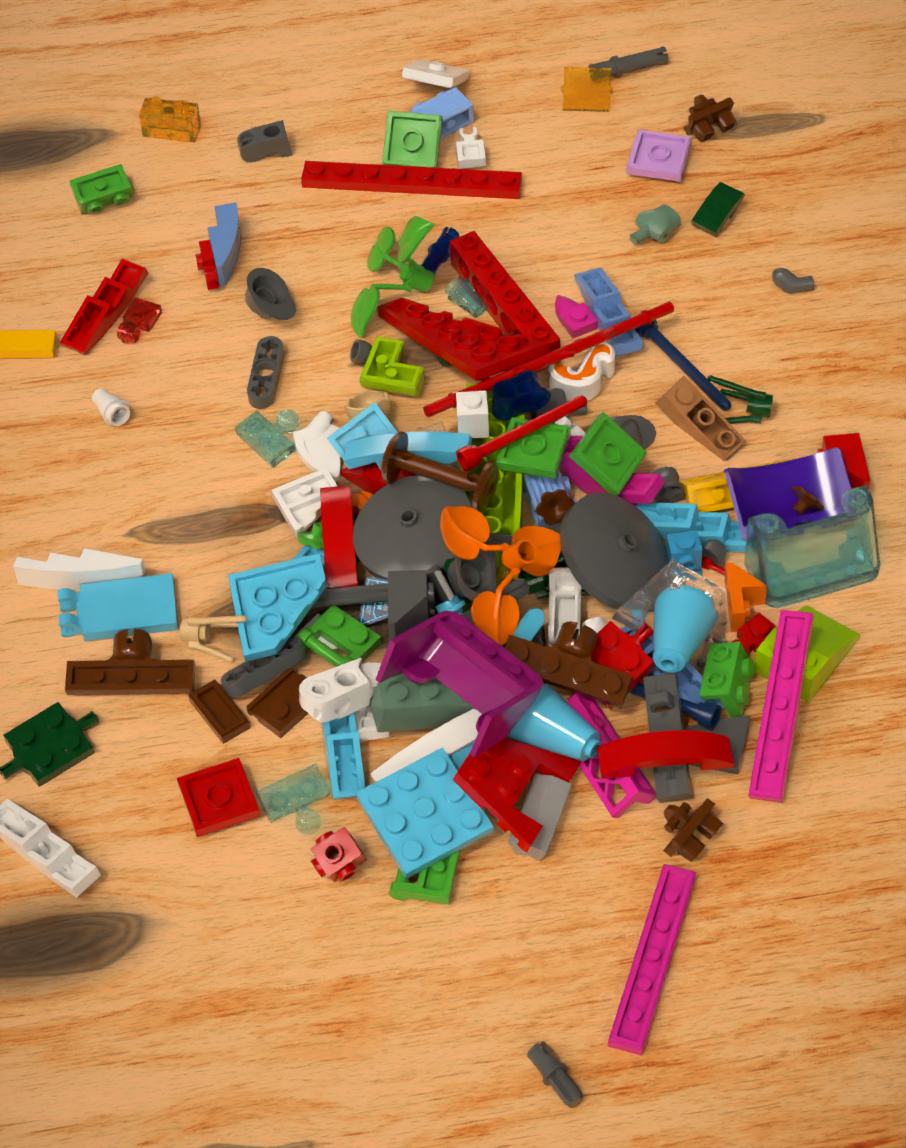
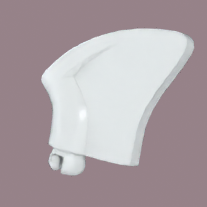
(314, 446)

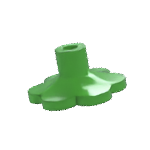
(312, 538)

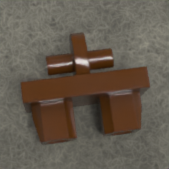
(708, 112)
(702, 819)

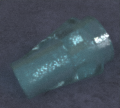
(465, 296)

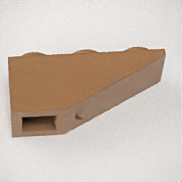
(699, 419)

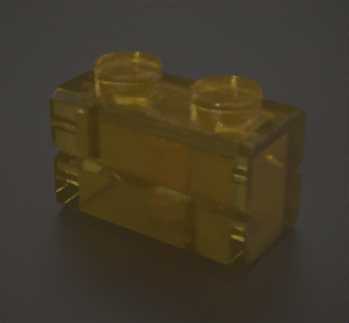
(170, 119)

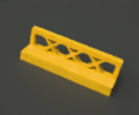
(711, 490)

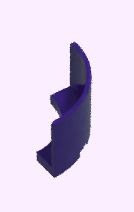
(768, 488)

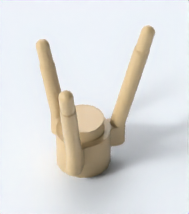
(199, 629)

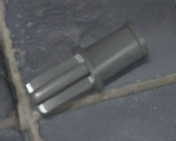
(555, 1074)

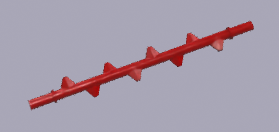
(568, 351)

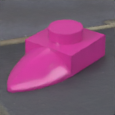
(575, 317)

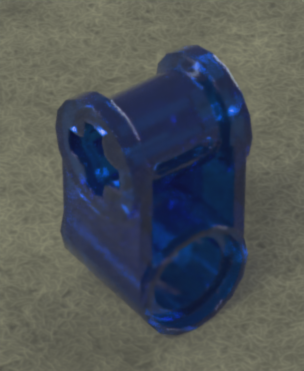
(516, 396)

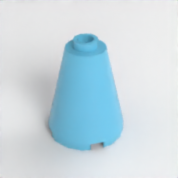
(680, 626)
(556, 727)

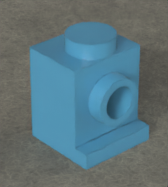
(685, 549)

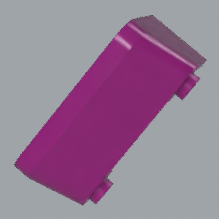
(471, 667)

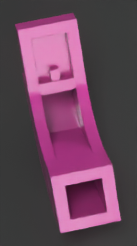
(638, 489)

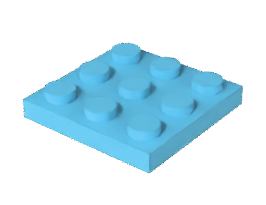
(423, 813)

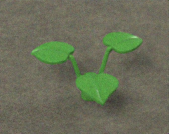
(413, 275)

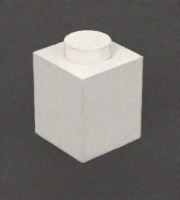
(473, 413)

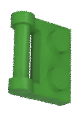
(343, 633)
(433, 883)

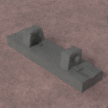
(663, 691)

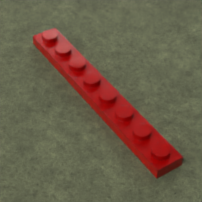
(412, 179)

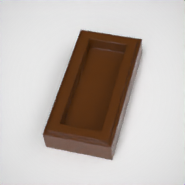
(219, 711)

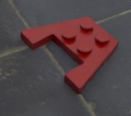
(500, 776)

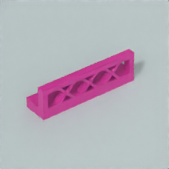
(635, 786)

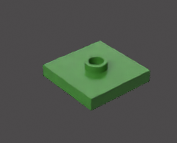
(412, 139)
(536, 453)
(608, 454)

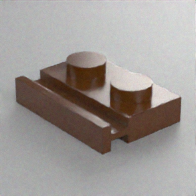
(279, 704)

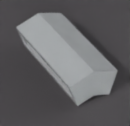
(543, 804)

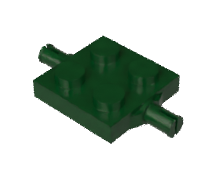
(48, 744)

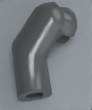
(790, 283)

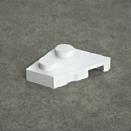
(301, 501)

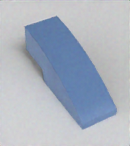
(225, 241)

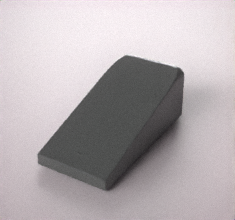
(442, 589)

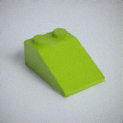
(827, 649)

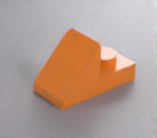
(741, 593)

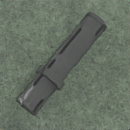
(633, 61)

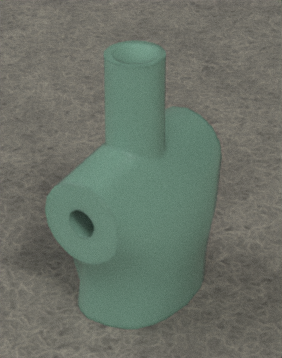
(656, 223)

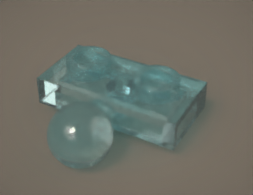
(267, 438)
(294, 795)

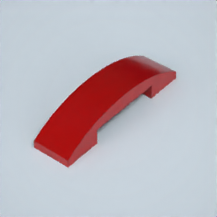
(338, 537)
(664, 749)

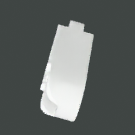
(339, 690)

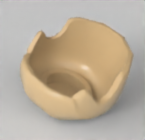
(364, 400)

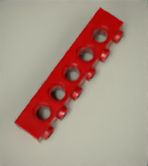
(499, 292)

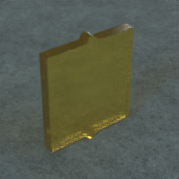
(586, 89)

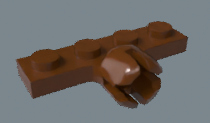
(570, 665)
(130, 671)

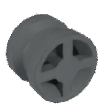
(672, 489)

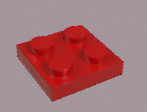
(218, 797)

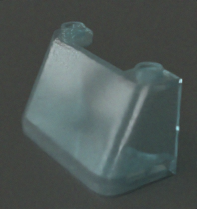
(815, 555)

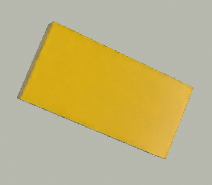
(27, 343)

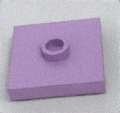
(659, 155)

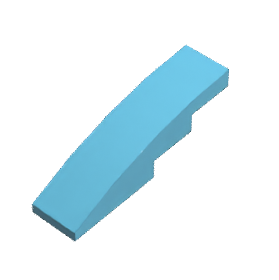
(431, 445)
(685, 517)
(343, 756)

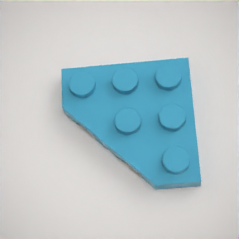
(275, 602)

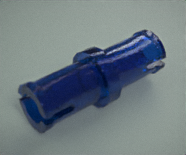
(440, 250)

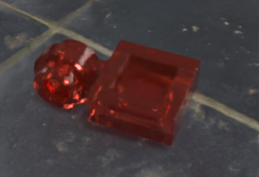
(139, 316)

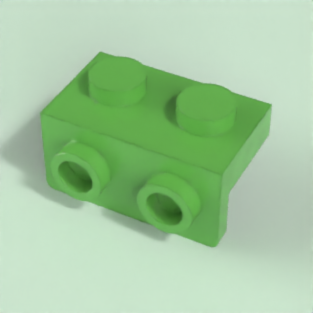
(101, 189)
(728, 676)

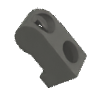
(264, 141)

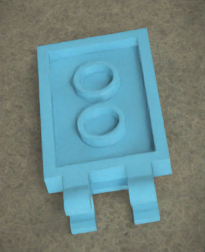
(117, 605)

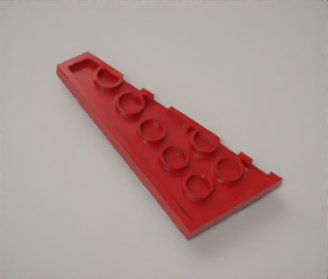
(466, 344)

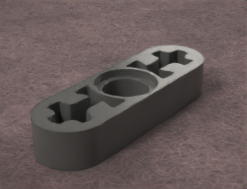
(268, 382)
(259, 671)

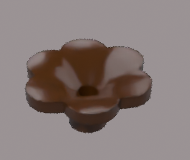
(805, 501)
(554, 506)

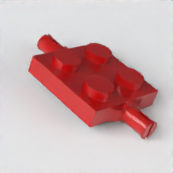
(623, 652)

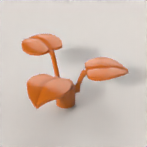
(532, 548)

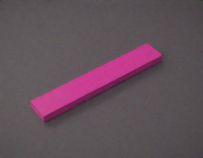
(781, 706)
(652, 960)

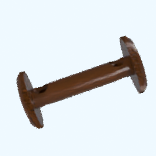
(397, 458)

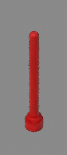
(471, 456)

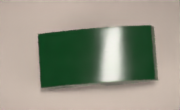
(717, 208)

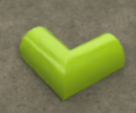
(385, 372)

